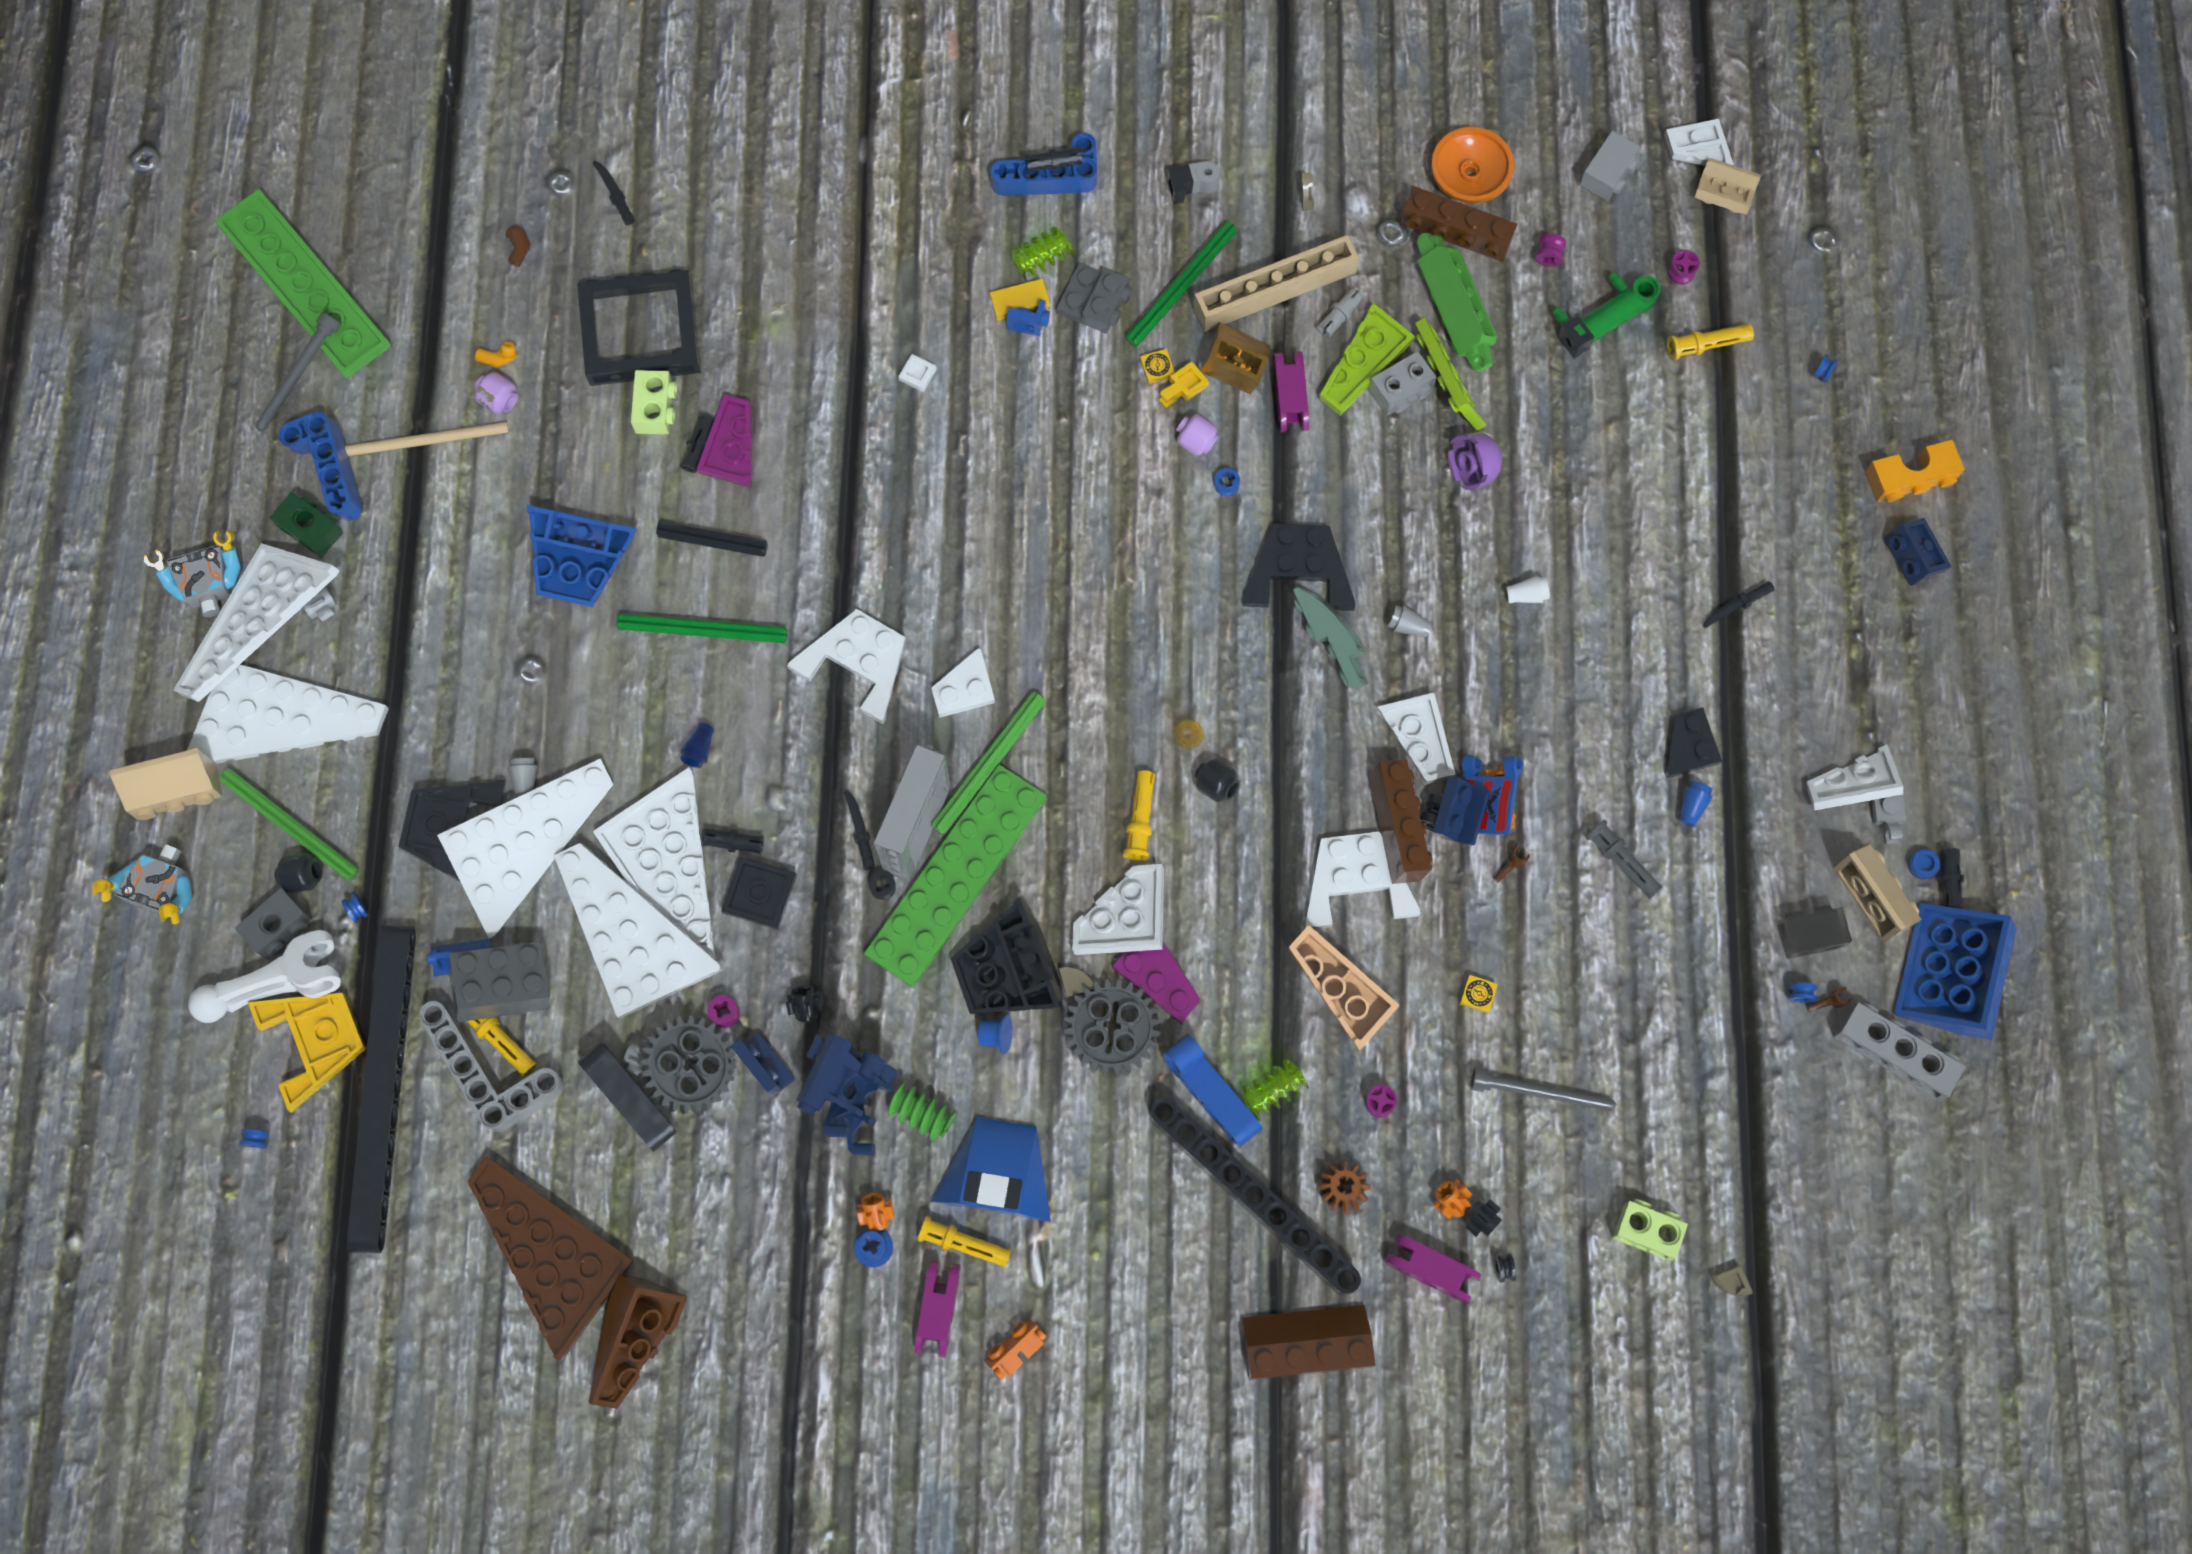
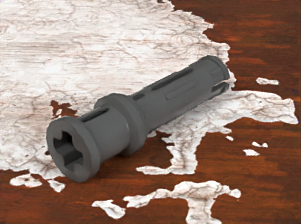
(1616, 845)

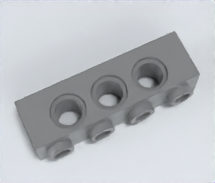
(1946, 1066)

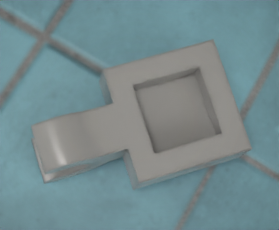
(1890, 813)

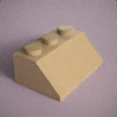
(167, 784)
(1877, 892)

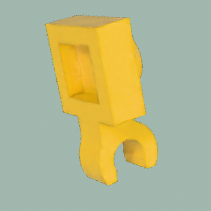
(1185, 383)

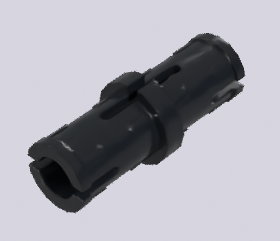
(1053, 159)
(696, 444)
(733, 840)
(1951, 878)

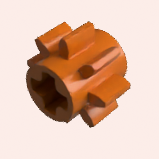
(1452, 1199)
(875, 1211)

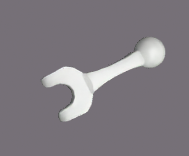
(286, 974)

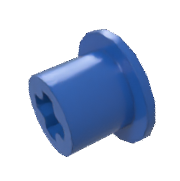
(996, 1033)
(873, 1248)

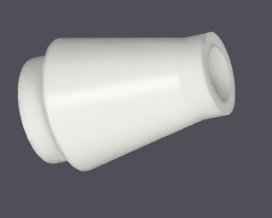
(1529, 591)

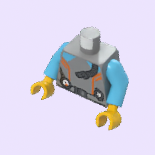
(201, 576)
(151, 885)

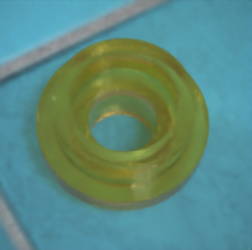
(1189, 725)

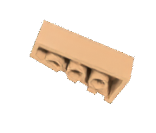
(1348, 993)

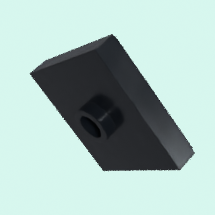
(759, 893)

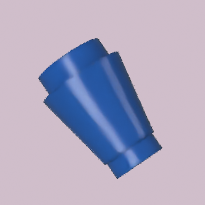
(1694, 802)

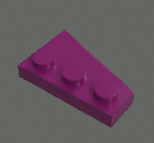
(730, 443)
(1160, 979)

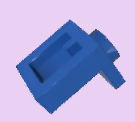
(1026, 321)

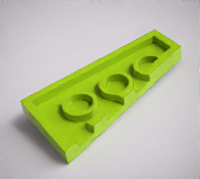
(1372, 351)
(1449, 377)

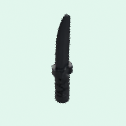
(617, 197)
(1743, 600)
(861, 837)

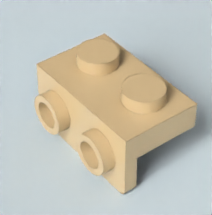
(1727, 186)

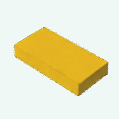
(1019, 296)

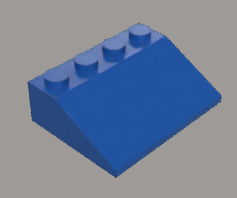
(1956, 970)

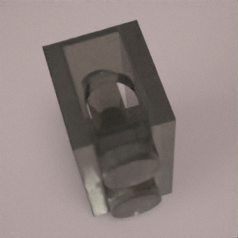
(1814, 932)

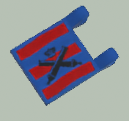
(1502, 795)

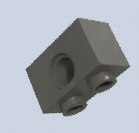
(257, 925)

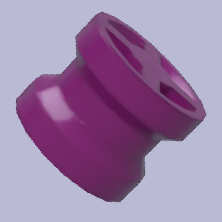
(1550, 250)
(1689, 262)
(728, 1015)
(1382, 1095)

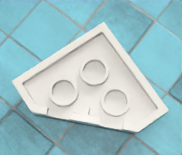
(1125, 915)

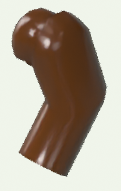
(520, 243)

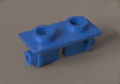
(440, 954)

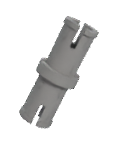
(1340, 312)

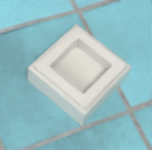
(917, 372)

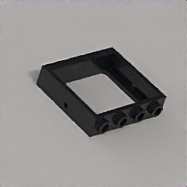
(621, 371)

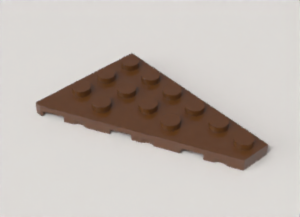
(555, 1258)

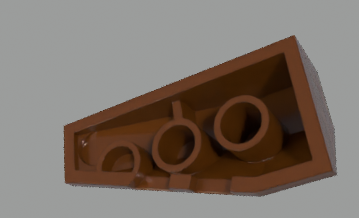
(633, 1327)

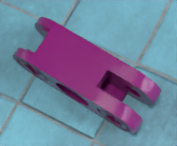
(1291, 391)
(1432, 1268)
(937, 1308)

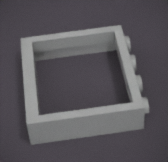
(912, 811)

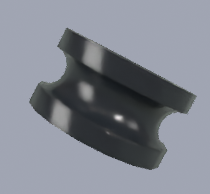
(874, 889)
(1505, 1268)

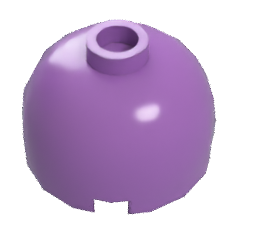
(1474, 460)

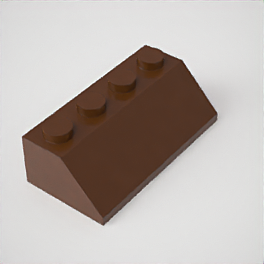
(1308, 1342)

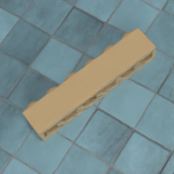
(1276, 283)

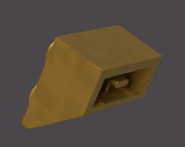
(1236, 359)

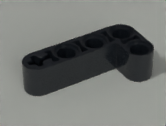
(626, 1096)

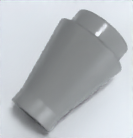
(1408, 622)
(522, 775)

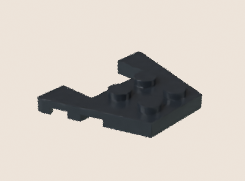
(1300, 555)
(438, 810)

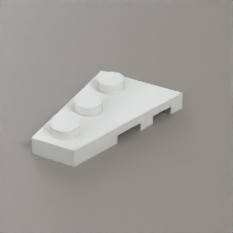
(1421, 734)
(1863, 781)

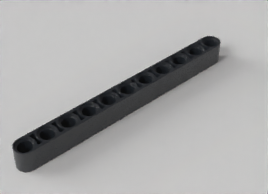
(381, 1090)

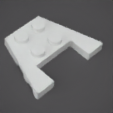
(862, 648)
(1354, 866)

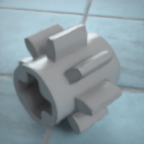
(321, 605)
(632, 1056)

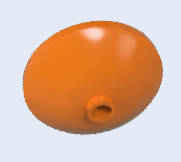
(1475, 152)

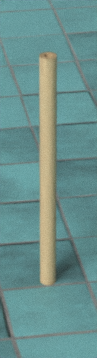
(426, 439)

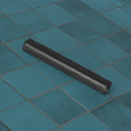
(712, 538)

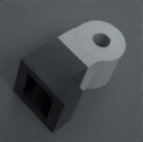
(1191, 179)

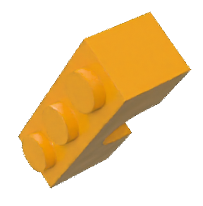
(1893, 480)

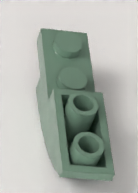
(1329, 625)

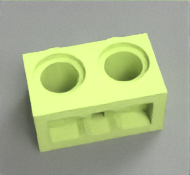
(646, 402)
(1648, 1237)

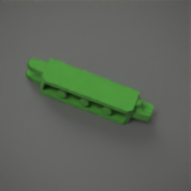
(1457, 301)

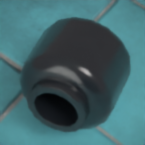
(1216, 780)
(298, 872)

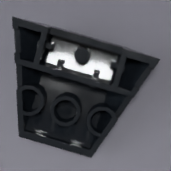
(1008, 966)

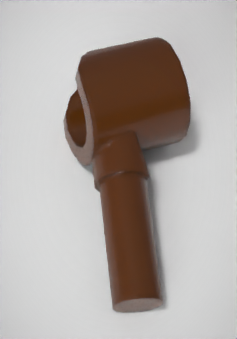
(1513, 862)
(1833, 1000)

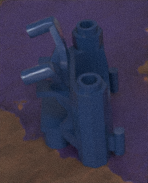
(845, 1081)

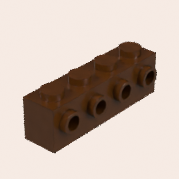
(1458, 223)
(1400, 821)

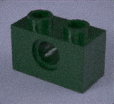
(316, 537)

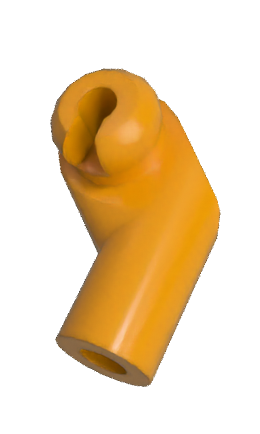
(498, 359)

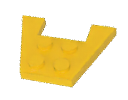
(323, 1034)

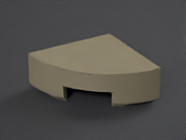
(1305, 191)
(1075, 981)
(1732, 1281)

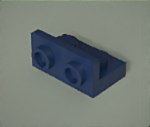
(1917, 551)
(1461, 811)
(763, 1064)

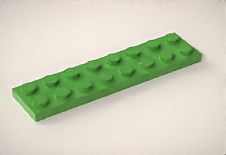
(301, 281)
(955, 876)

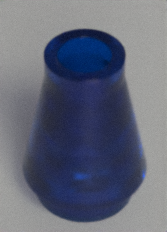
(697, 747)

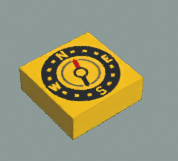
(1157, 366)
(1478, 994)

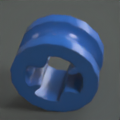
(1825, 368)
(1226, 491)
(355, 907)
(1803, 992)
(254, 1138)

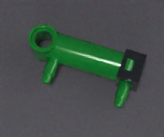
(1581, 332)

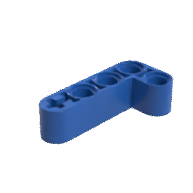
(1044, 181)
(327, 468)
(1211, 1091)

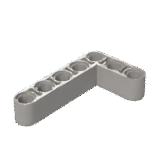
(478, 1075)

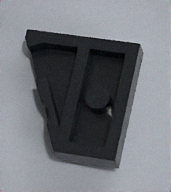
(1691, 744)

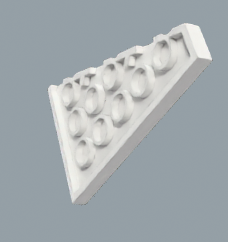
(262, 601)
(268, 713)
(514, 844)
(662, 855)
(632, 942)

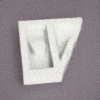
(1698, 143)
(964, 687)

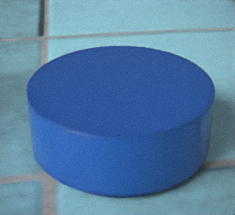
(1923, 864)

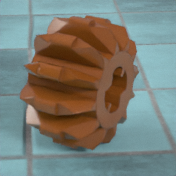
(1354, 1191)

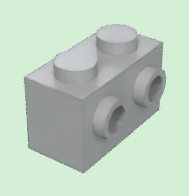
(1610, 165)
(1402, 384)

